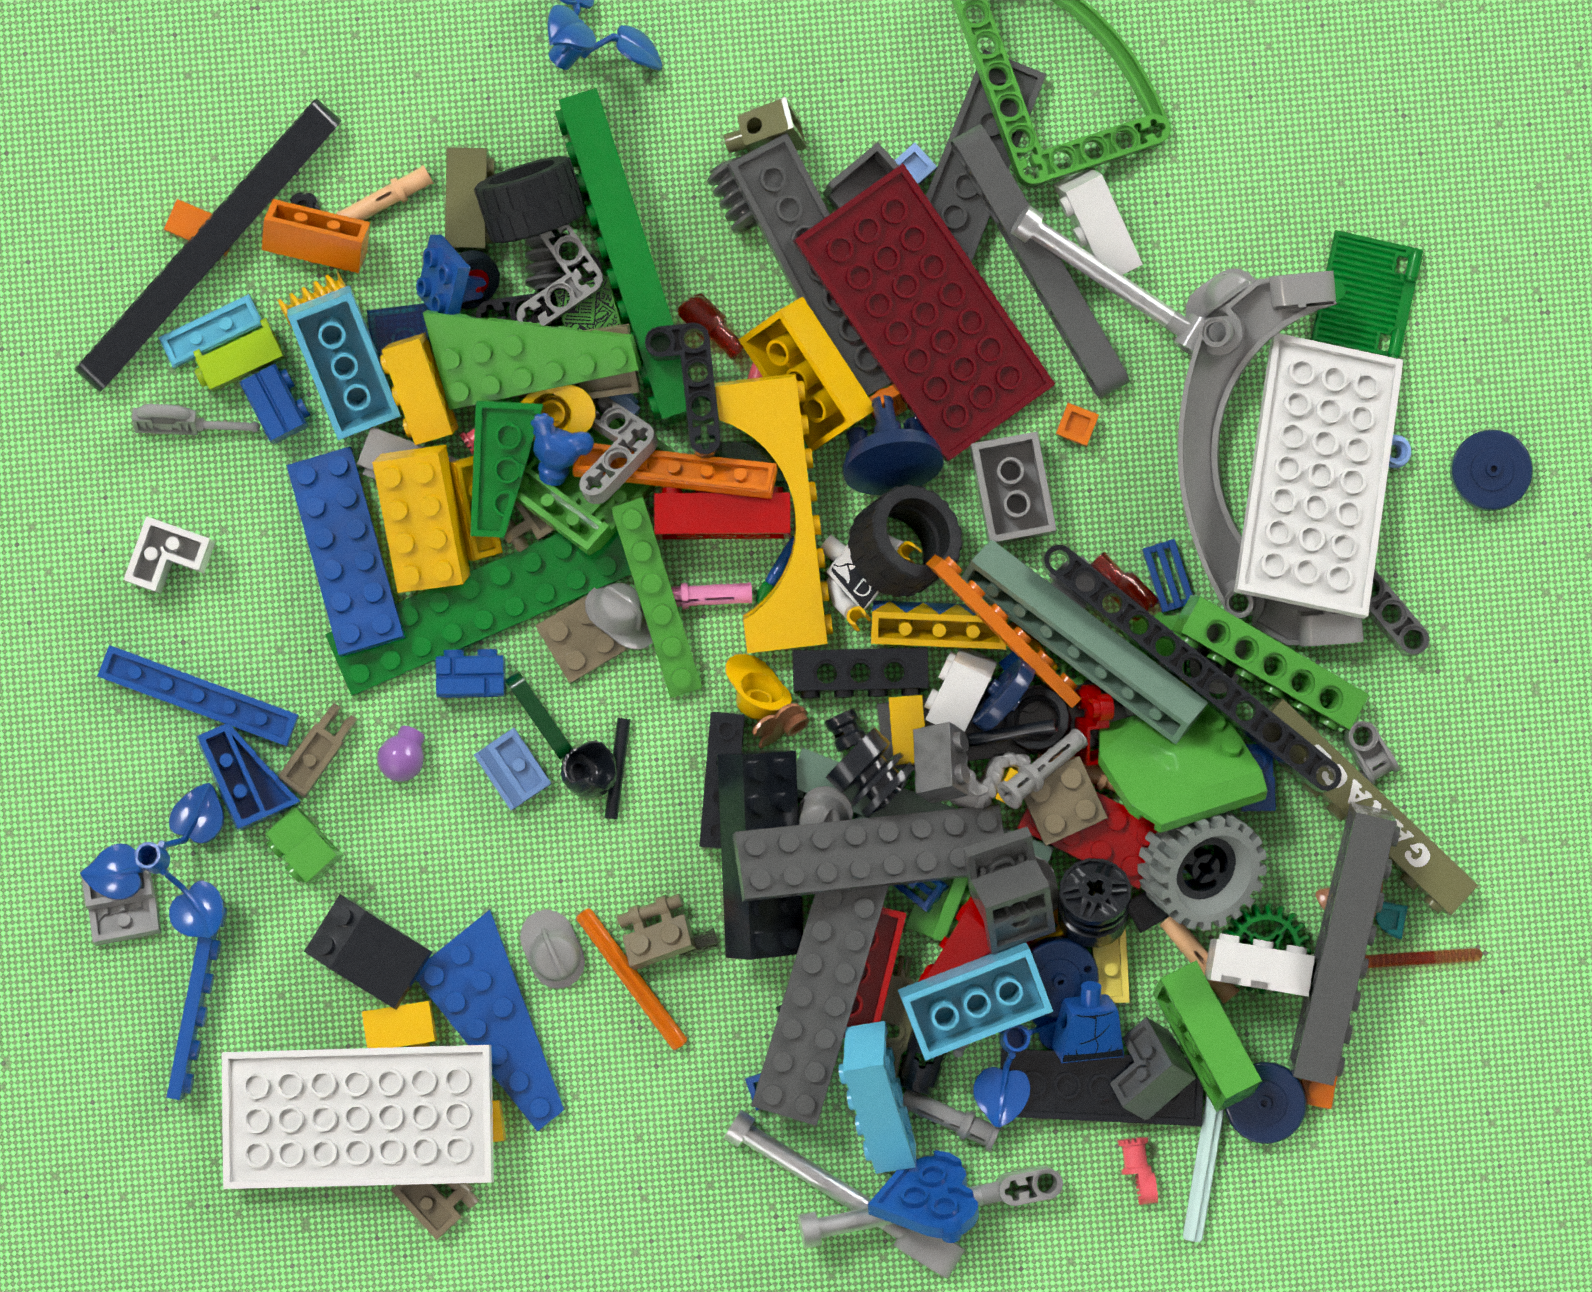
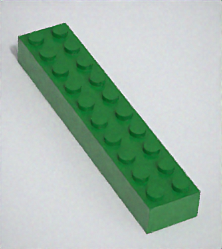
(624, 246)

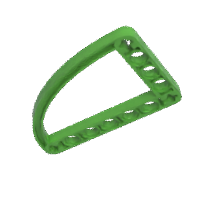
(1021, 121)

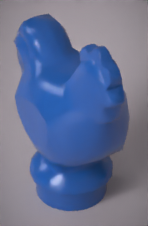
(557, 449)

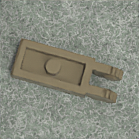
(315, 753)

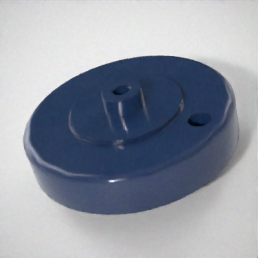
(1491, 470)
(1003, 695)
(1063, 969)
(1273, 1109)

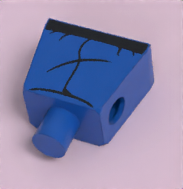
(1088, 1027)

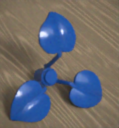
(576, 39)
(117, 868)
(1005, 1092)

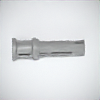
(1033, 775)
(965, 1124)

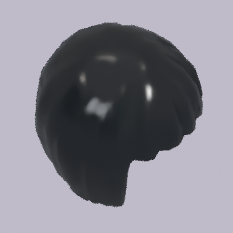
(589, 770)

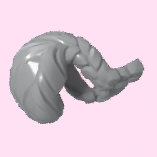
(983, 790)

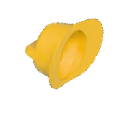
(568, 405)
(756, 686)

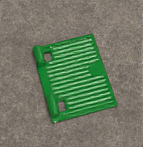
(1368, 294)

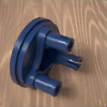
(891, 454)

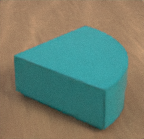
(1392, 919)

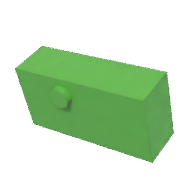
(1206, 1036)

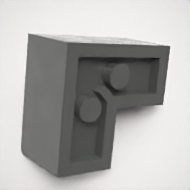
(859, 175)
(1157, 1070)

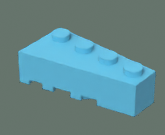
(877, 1098)

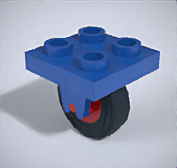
(455, 280)

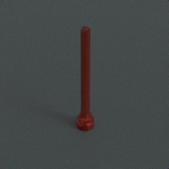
(1424, 957)

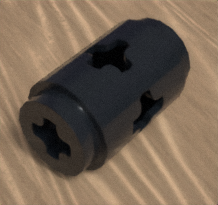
(919, 1077)

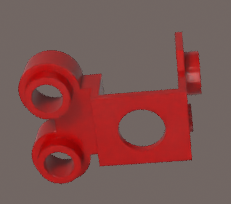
(1097, 712)

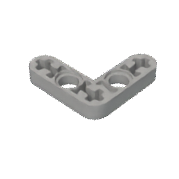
(568, 282)
(623, 439)

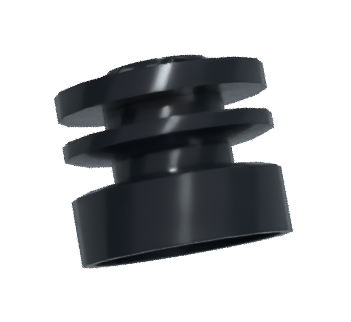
(871, 772)
(1094, 902)

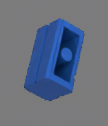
(275, 404)
(470, 675)

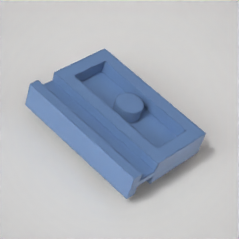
(512, 769)

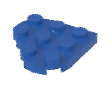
(929, 1198)

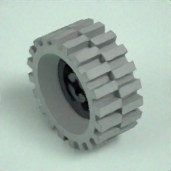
(1220, 880)

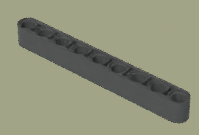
(1041, 267)

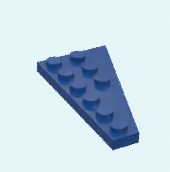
(485, 1005)

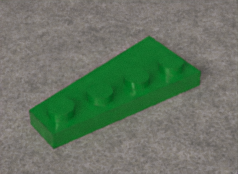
(500, 457)

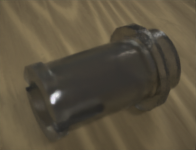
(704, 942)

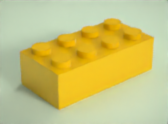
(798, 344)
(421, 518)

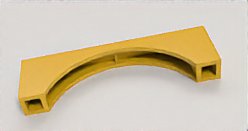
(771, 415)

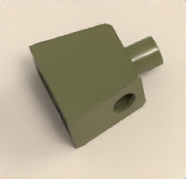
(765, 125)

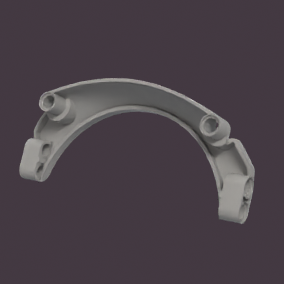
(1212, 374)

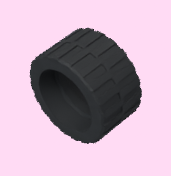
(530, 199)
(876, 557)

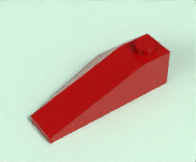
(965, 943)

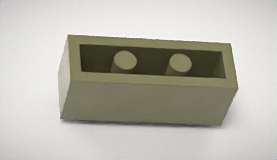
(463, 217)

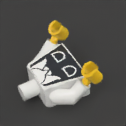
(846, 587)

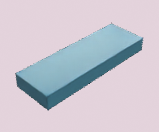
(211, 331)

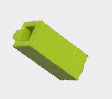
(238, 358)

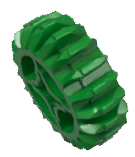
(1283, 927)

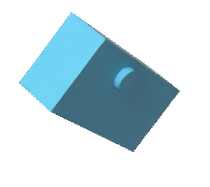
(343, 362)
(975, 1000)

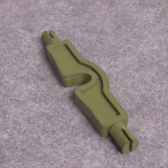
(894, 1010)

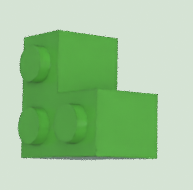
(304, 846)

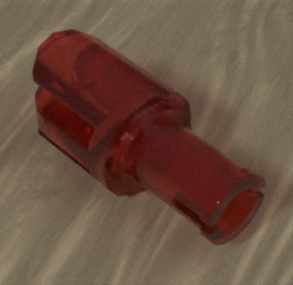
(703, 311)
(1127, 582)

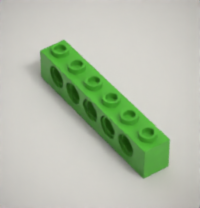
(1345, 699)

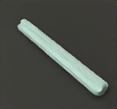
(1203, 1173)

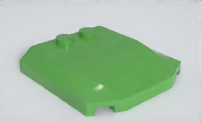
(565, 507)
(1182, 781)

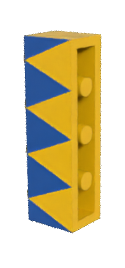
(930, 625)

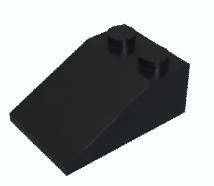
(368, 951)

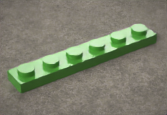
(656, 596)

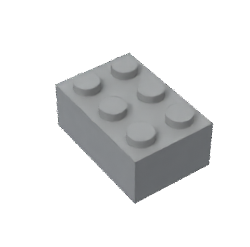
(1013, 488)

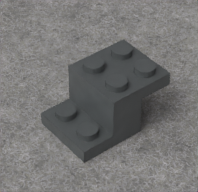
(1009, 889)

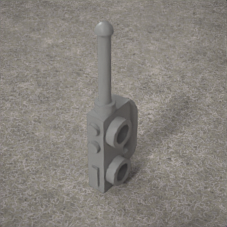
(179, 421)

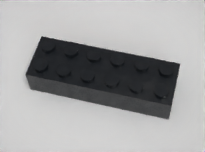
(757, 794)

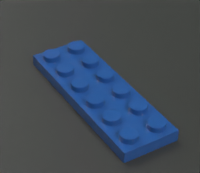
(345, 551)

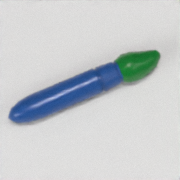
(775, 572)

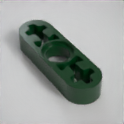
(539, 715)

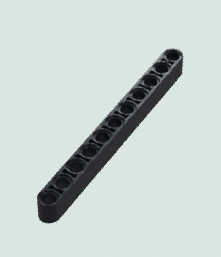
(207, 245)
(1208, 672)

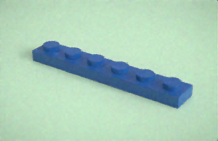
(198, 695)
(193, 1016)

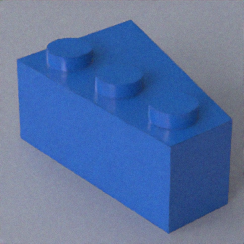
(244, 781)

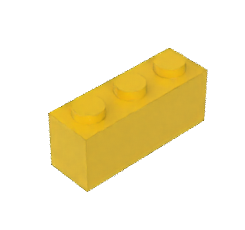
(418, 389)

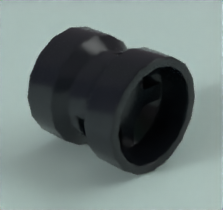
(845, 729)

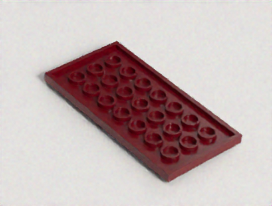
(924, 312)

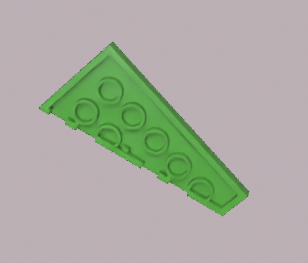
(514, 358)

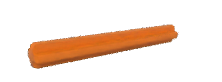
(631, 979)

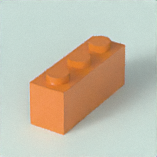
(315, 236)

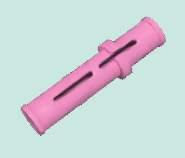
(712, 594)

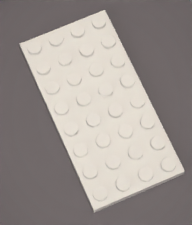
(1319, 476)
(357, 1117)

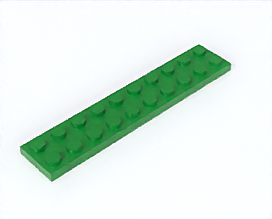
(485, 605)

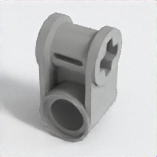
(1371, 753)

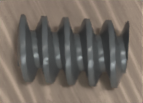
(732, 198)
(545, 265)

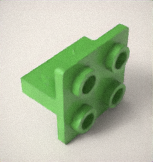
(941, 918)

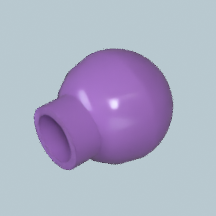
(401, 755)

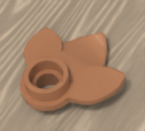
(788, 720)

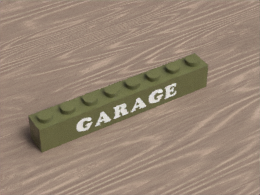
(1416, 855)

